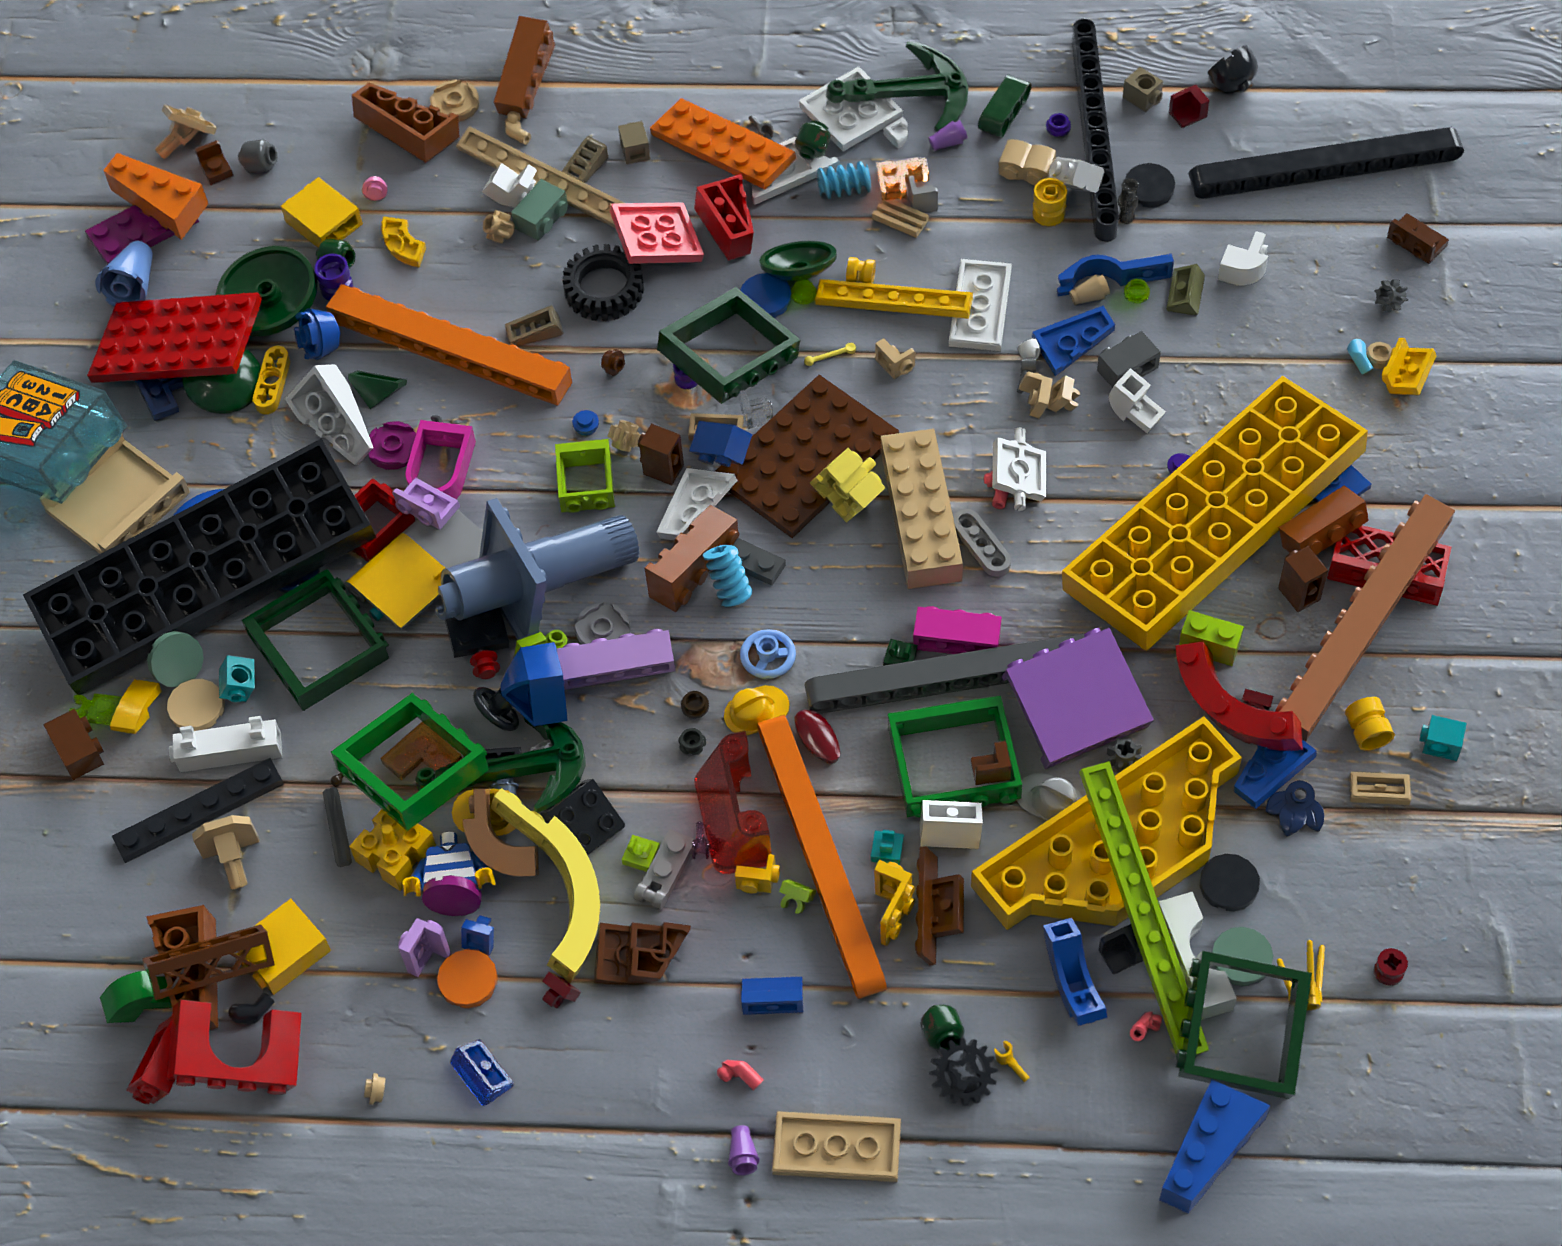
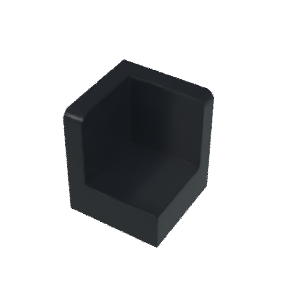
(1120, 949)

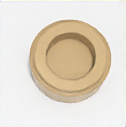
(1379, 354)

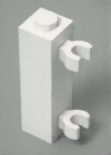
(226, 745)

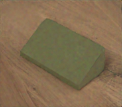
(1186, 290)

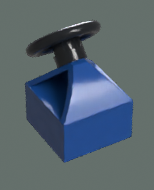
(531, 686)

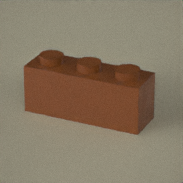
(1325, 522)

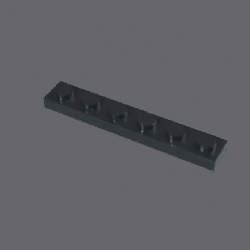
(197, 810)

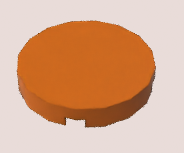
(467, 978)

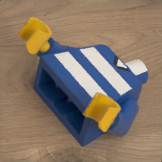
(445, 860)

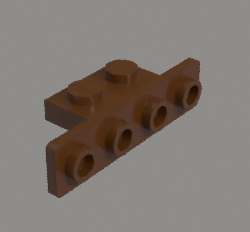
(939, 906)

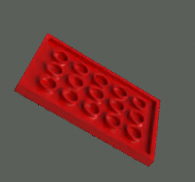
(175, 337)

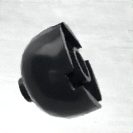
(1235, 71)

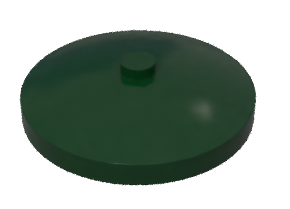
(282, 280)

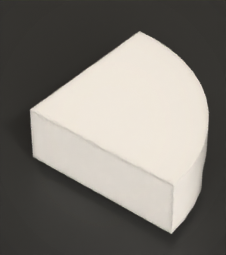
(897, 132)

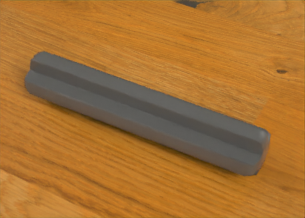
(337, 827)

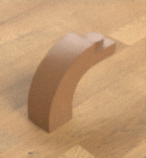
(490, 848)

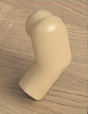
(514, 130)

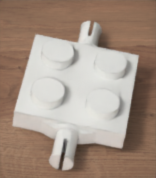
(1019, 469)

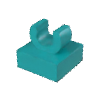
(887, 846)

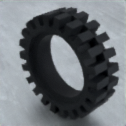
(604, 306)

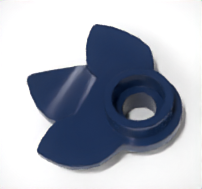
(1296, 812)

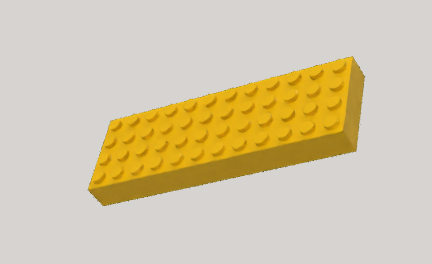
(1213, 512)

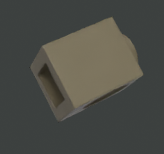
(1143, 89)
(634, 142)

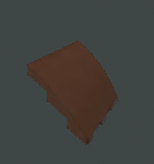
(636, 951)

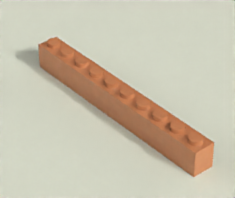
(1367, 613)

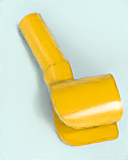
(1008, 1059)

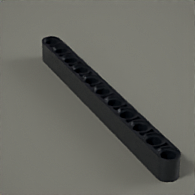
(1095, 127)
(1325, 162)

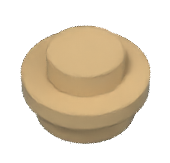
(374, 1089)

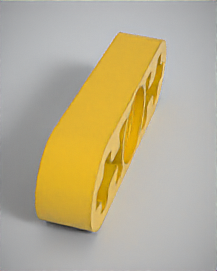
(274, 390)

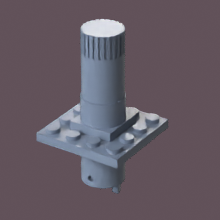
(519, 574)

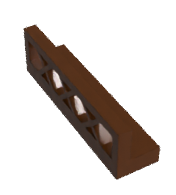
(204, 951)

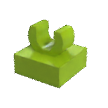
(640, 853)
(797, 892)

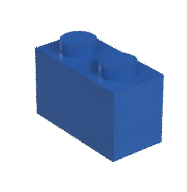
(720, 443)

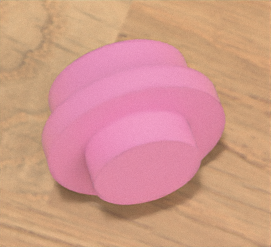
(374, 188)

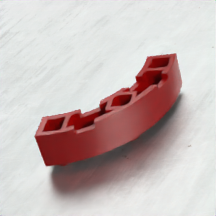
(1244, 722)

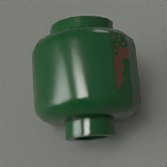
(812, 140)
(941, 1025)

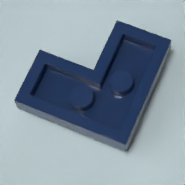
(158, 395)

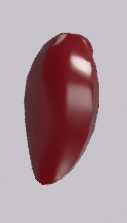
(817, 735)

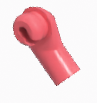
(1000, 497)

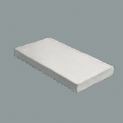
(987, 316)

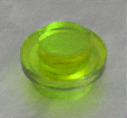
(1136, 291)
(803, 292)

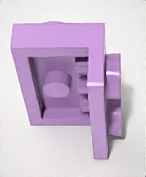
(426, 503)
(420, 943)

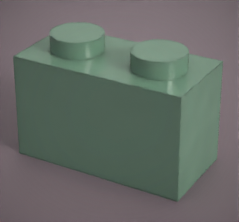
(539, 209)

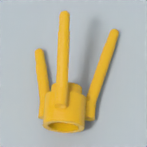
(1315, 994)

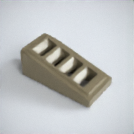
(590, 149)
(536, 334)

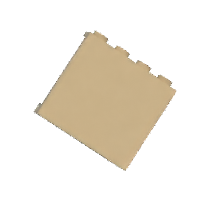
(118, 498)

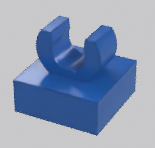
(478, 935)

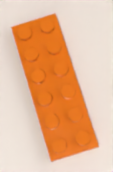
(723, 143)

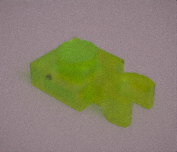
(99, 709)

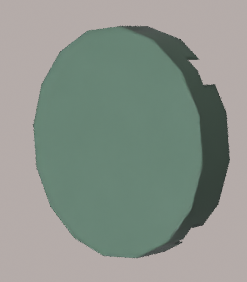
(175, 658)
(1243, 944)

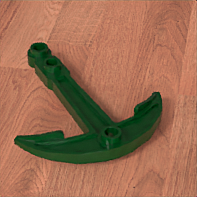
(946, 82)
(564, 757)

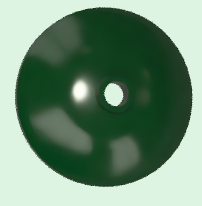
(798, 260)
(225, 392)

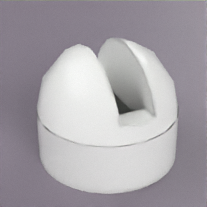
(1029, 349)

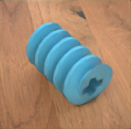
(843, 179)
(728, 574)

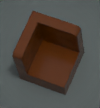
(992, 767)

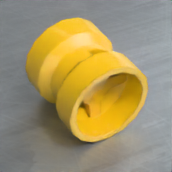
(860, 270)

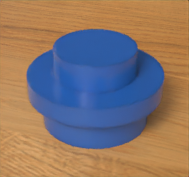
(585, 422)

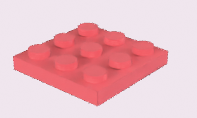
(656, 233)

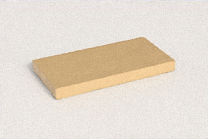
(836, 1146)

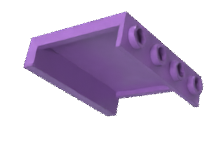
(1078, 696)

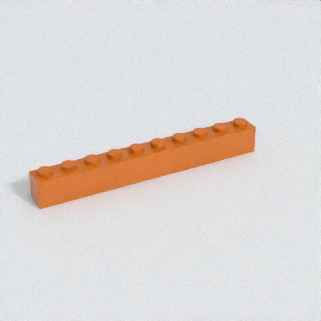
(450, 344)

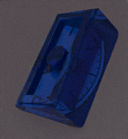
(481, 1071)

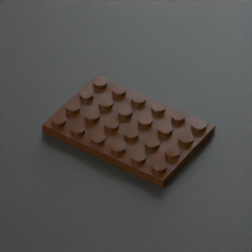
(798, 447)

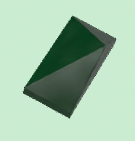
(375, 387)

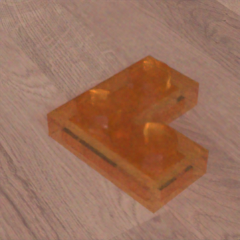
(894, 176)
(417, 747)

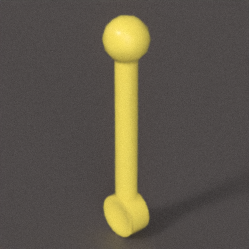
(850, 348)

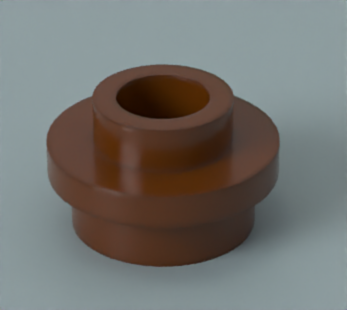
(613, 361)

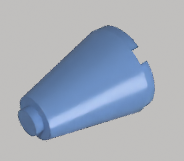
(127, 274)

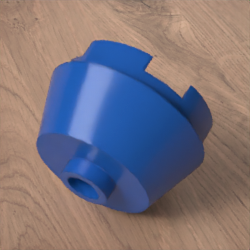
(317, 333)

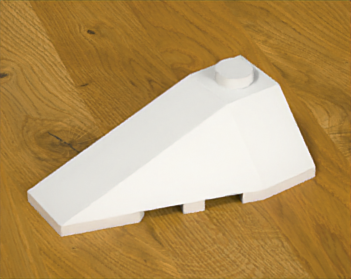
(329, 407)

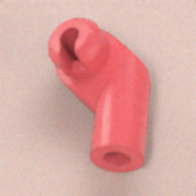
(1145, 1022)
(739, 1069)

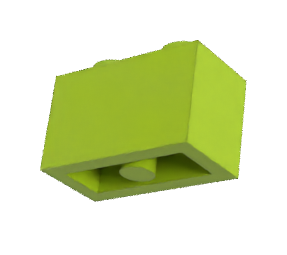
(1218, 635)

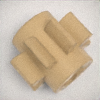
(498, 226)
(624, 435)

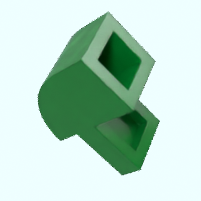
(130, 995)

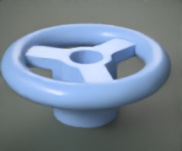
(764, 641)

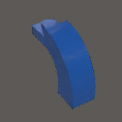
(1071, 972)

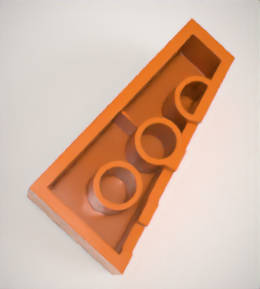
(158, 193)

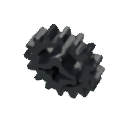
(968, 1058)

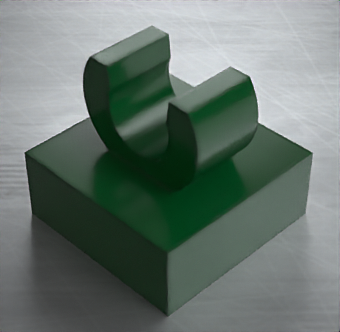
(900, 652)

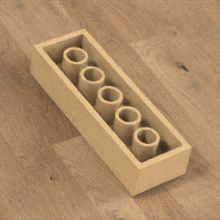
(921, 509)

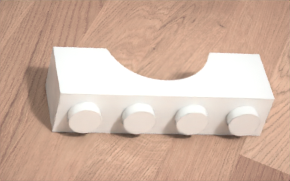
(1183, 922)

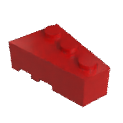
(726, 215)

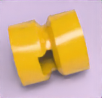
(1049, 202)
(1369, 723)

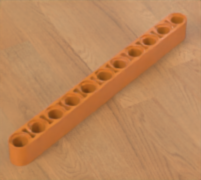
(822, 858)

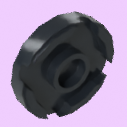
(1154, 184)
(1229, 882)

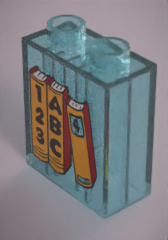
(52, 430)

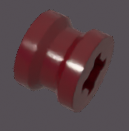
(1385, 972)

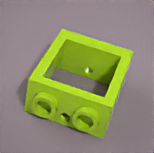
(570, 456)

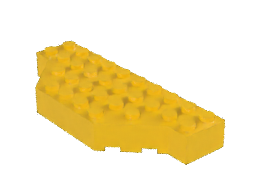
(1063, 862)

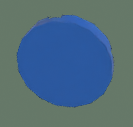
(768, 292)

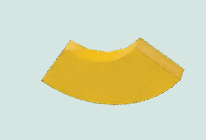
(401, 243)

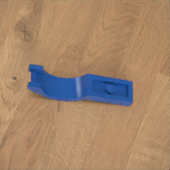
(1122, 272)

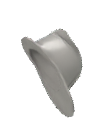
(1046, 795)

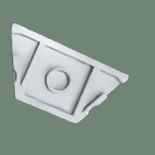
(797, 173)

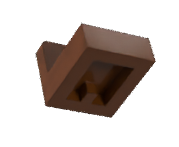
(213, 162)

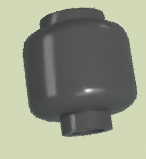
(257, 156)

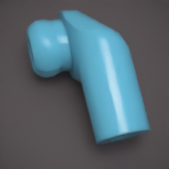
(1358, 353)

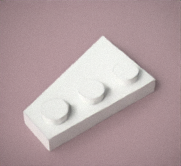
(691, 498)

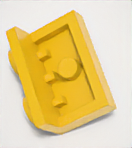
(1407, 368)

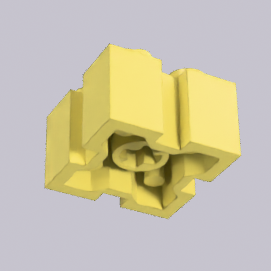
(848, 483)

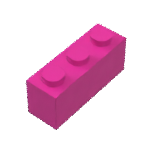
(955, 630)

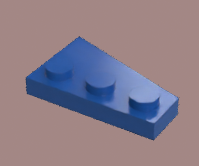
(1073, 337)
(1270, 771)

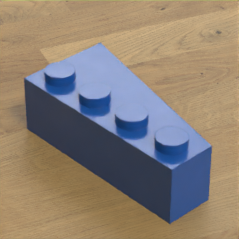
(1214, 1137)

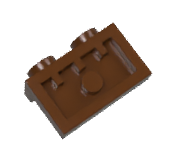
(1417, 238)

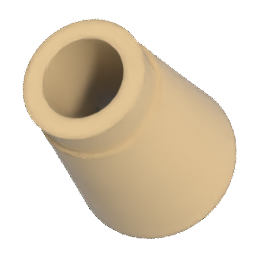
(1090, 290)

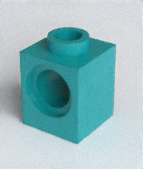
(237, 669)
(1443, 737)

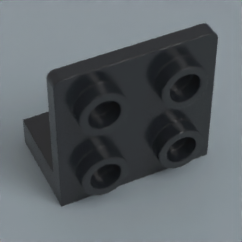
(587, 815)

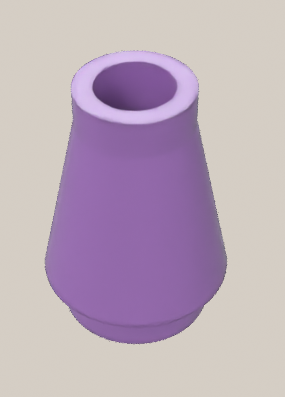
(950, 135)
(742, 1155)

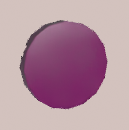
(391, 445)
(451, 896)

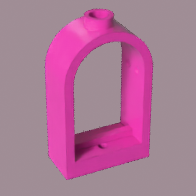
(447, 436)

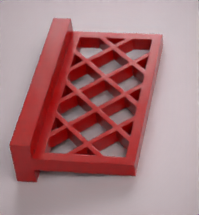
(1353, 570)

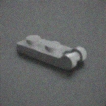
(665, 869)

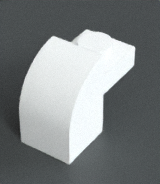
(509, 187)
(1243, 265)
(1130, 401)

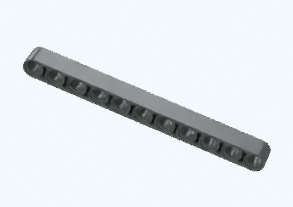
(920, 677)

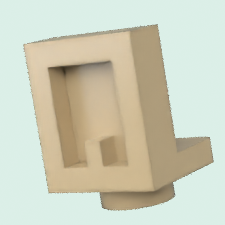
(892, 361)
(1039, 390)

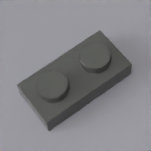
(759, 562)

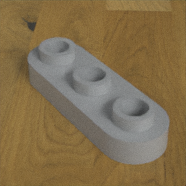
(981, 534)

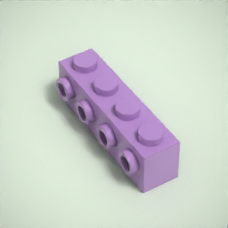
(616, 659)

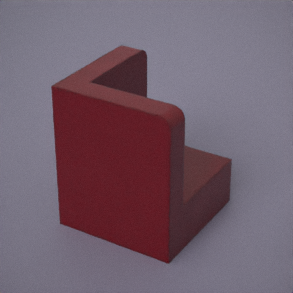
(1189, 106)

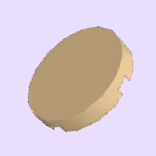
(456, 98)
(195, 704)

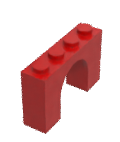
(194, 1061)

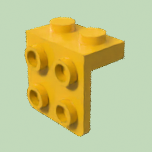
(896, 886)

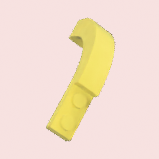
(577, 875)

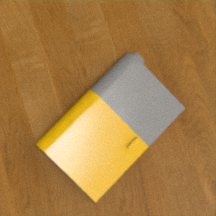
(408, 570)

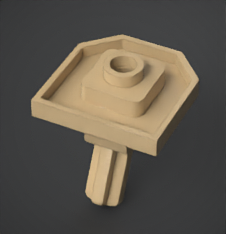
(182, 128)
(225, 838)

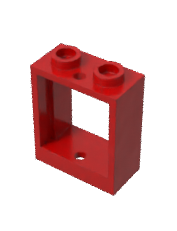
(366, 497)
(150, 1078)

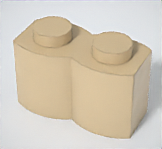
(1026, 161)

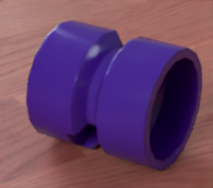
(332, 272)

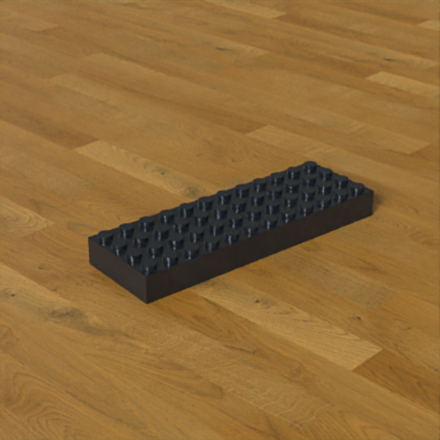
(199, 566)

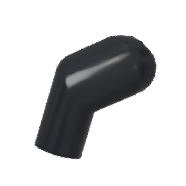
(250, 1012)

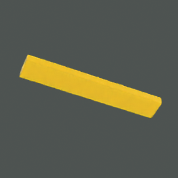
(894, 298)

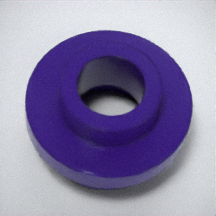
(1058, 125)

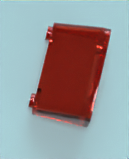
(732, 834)

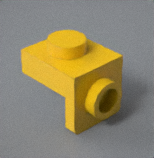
(757, 879)

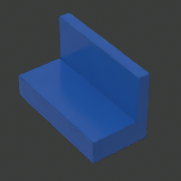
(772, 995)

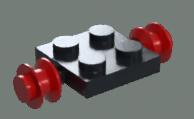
(479, 637)

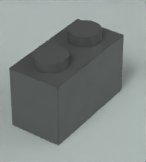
(1134, 353)

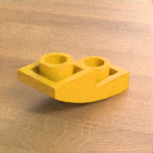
(133, 706)

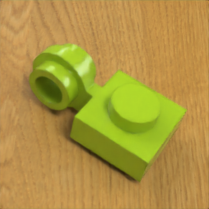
(554, 636)

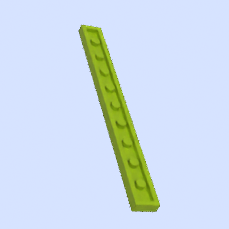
(1139, 899)

